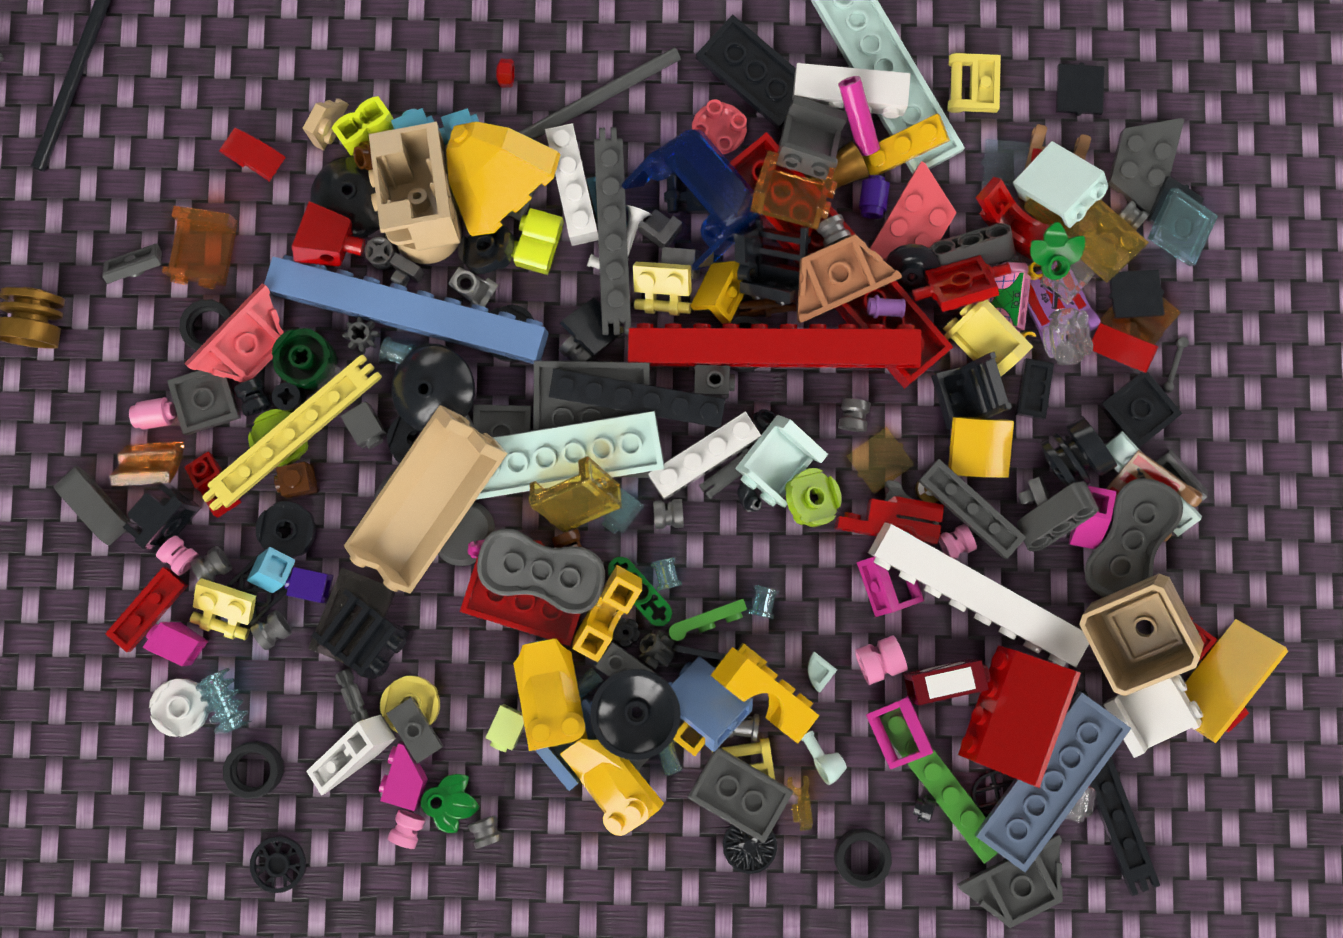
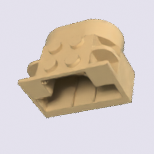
(414, 192)

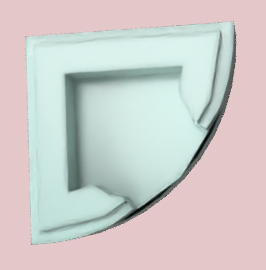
(819, 671)

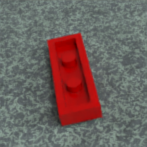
(146, 609)

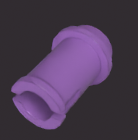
(885, 307)

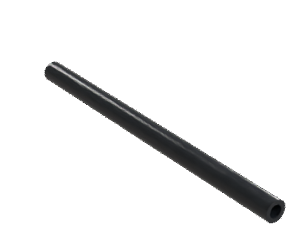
(70, 85)

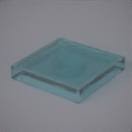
(1182, 226)

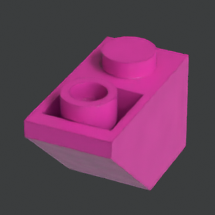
(1093, 530)
(175, 642)
(405, 779)

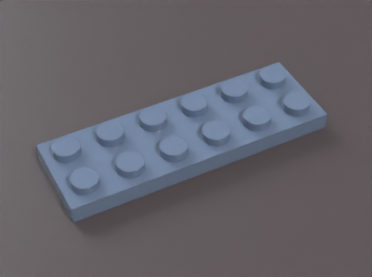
(1031, 815)

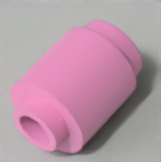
(152, 413)

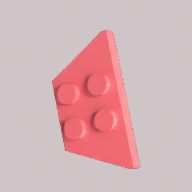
(918, 215)
(242, 342)

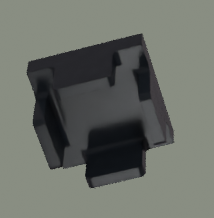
(160, 519)

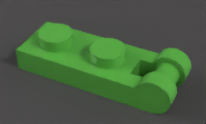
(706, 620)

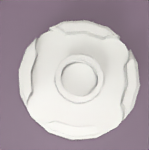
(178, 707)

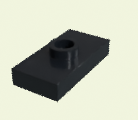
(1034, 388)

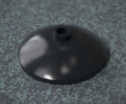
(358, 207)
(448, 383)
(631, 735)

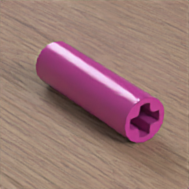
(859, 115)

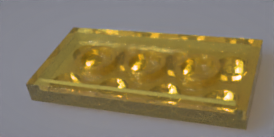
(1108, 238)

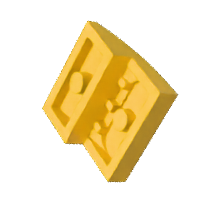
(981, 447)

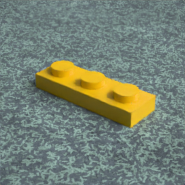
(907, 145)

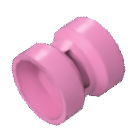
(957, 541)
(176, 555)
(406, 829)

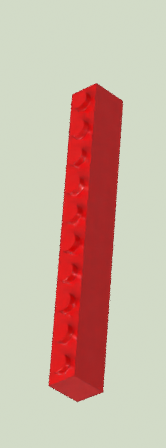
(776, 347)

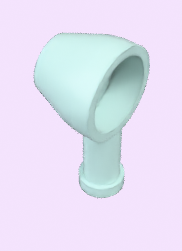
(828, 765)

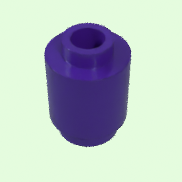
(874, 197)

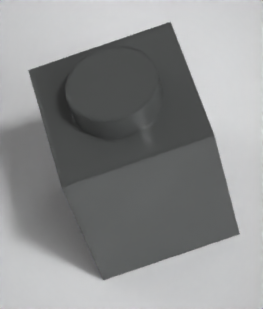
(364, 426)

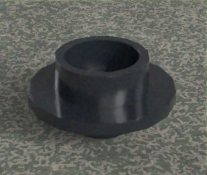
(912, 262)

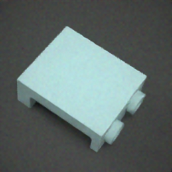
(1062, 183)
(776, 458)

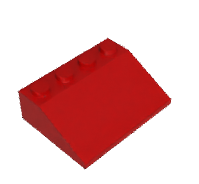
(1019, 715)

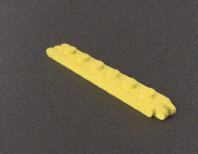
(291, 433)

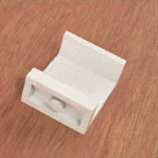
(1155, 713)

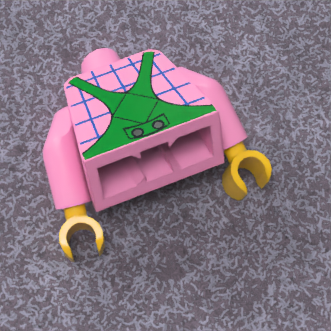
(1014, 294)

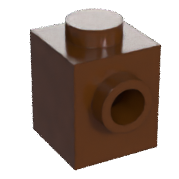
(295, 480)

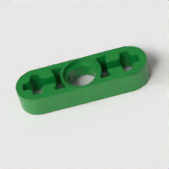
(659, 603)

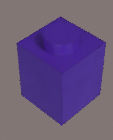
(309, 585)

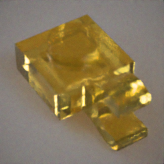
(802, 809)

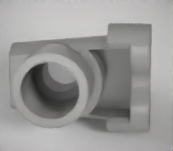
(480, 289)

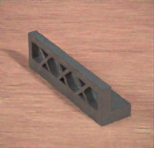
(971, 509)

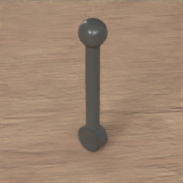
(1181, 343)

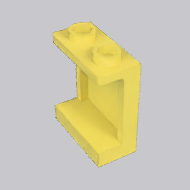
(987, 331)

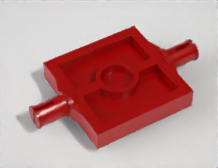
(962, 283)

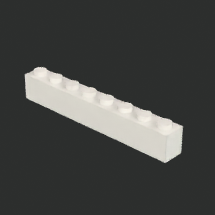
(979, 594)

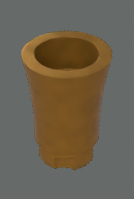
(849, 166)

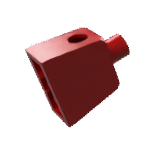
(325, 237)

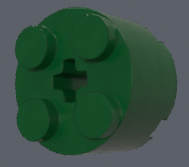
(292, 347)

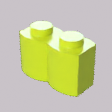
(367, 119)
(538, 241)

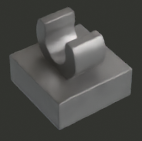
(405, 270)
(1037, 492)

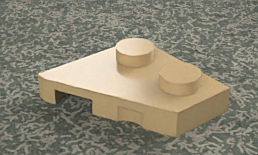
(320, 122)

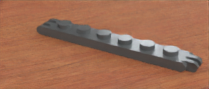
(612, 232)

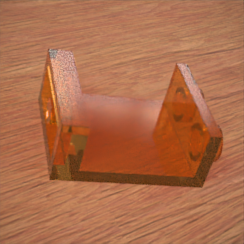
(792, 196)

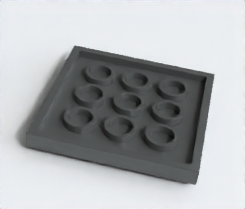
(557, 412)

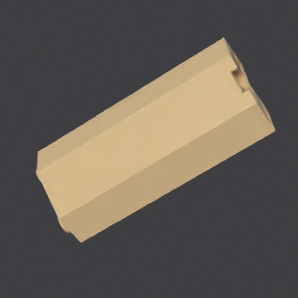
(425, 500)

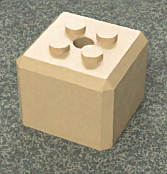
(1135, 659)

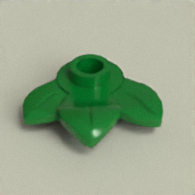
(1056, 247)
(454, 802)

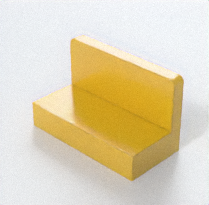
(719, 291)

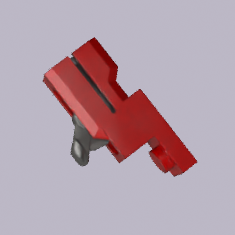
(910, 515)

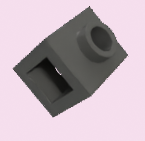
(706, 373)

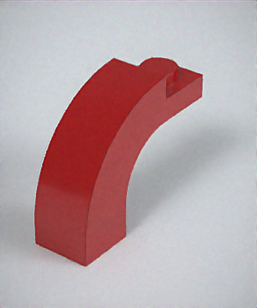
(1000, 207)

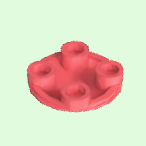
(722, 125)

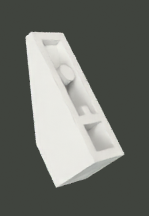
(351, 753)

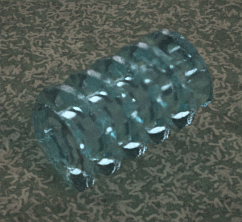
(222, 702)

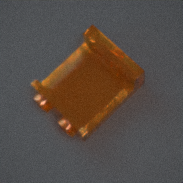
(201, 247)

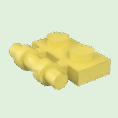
(662, 279)
(224, 602)

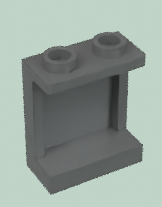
(811, 137)

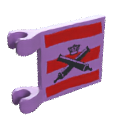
(1044, 301)

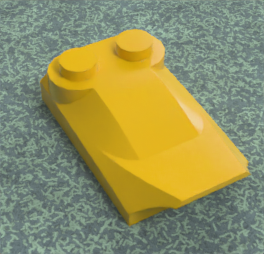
(549, 695)
(613, 785)

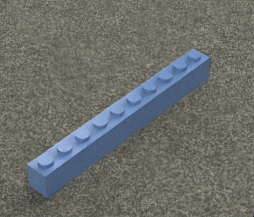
(407, 310)

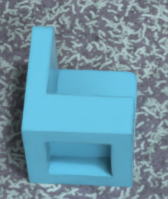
(271, 570)

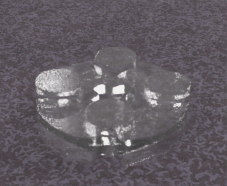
(1075, 325)

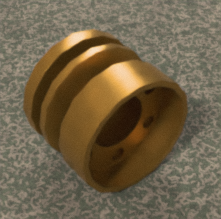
(29, 317)

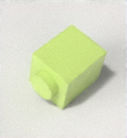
(506, 728)

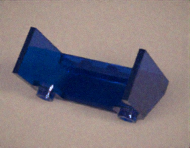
(712, 183)

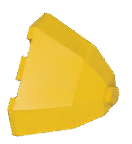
(495, 172)

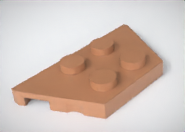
(839, 276)

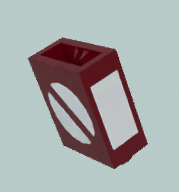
(946, 681)

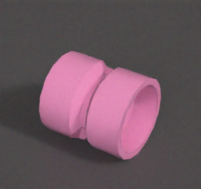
(880, 660)

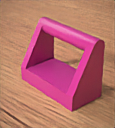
(881, 590)
(914, 725)

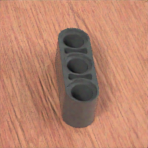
(991, 242)
(92, 505)
(1057, 516)

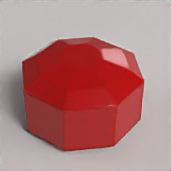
(505, 73)

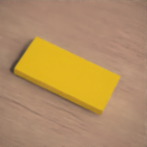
(1231, 676)

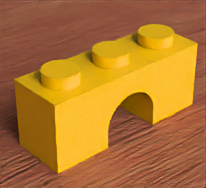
(599, 624)

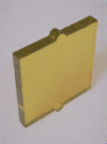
(880, 460)

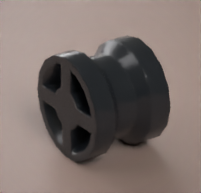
(294, 398)

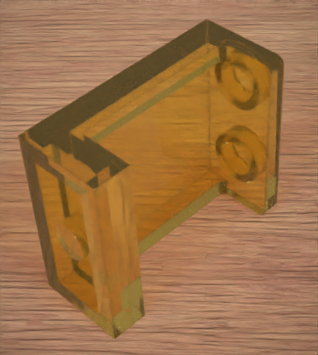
(578, 498)

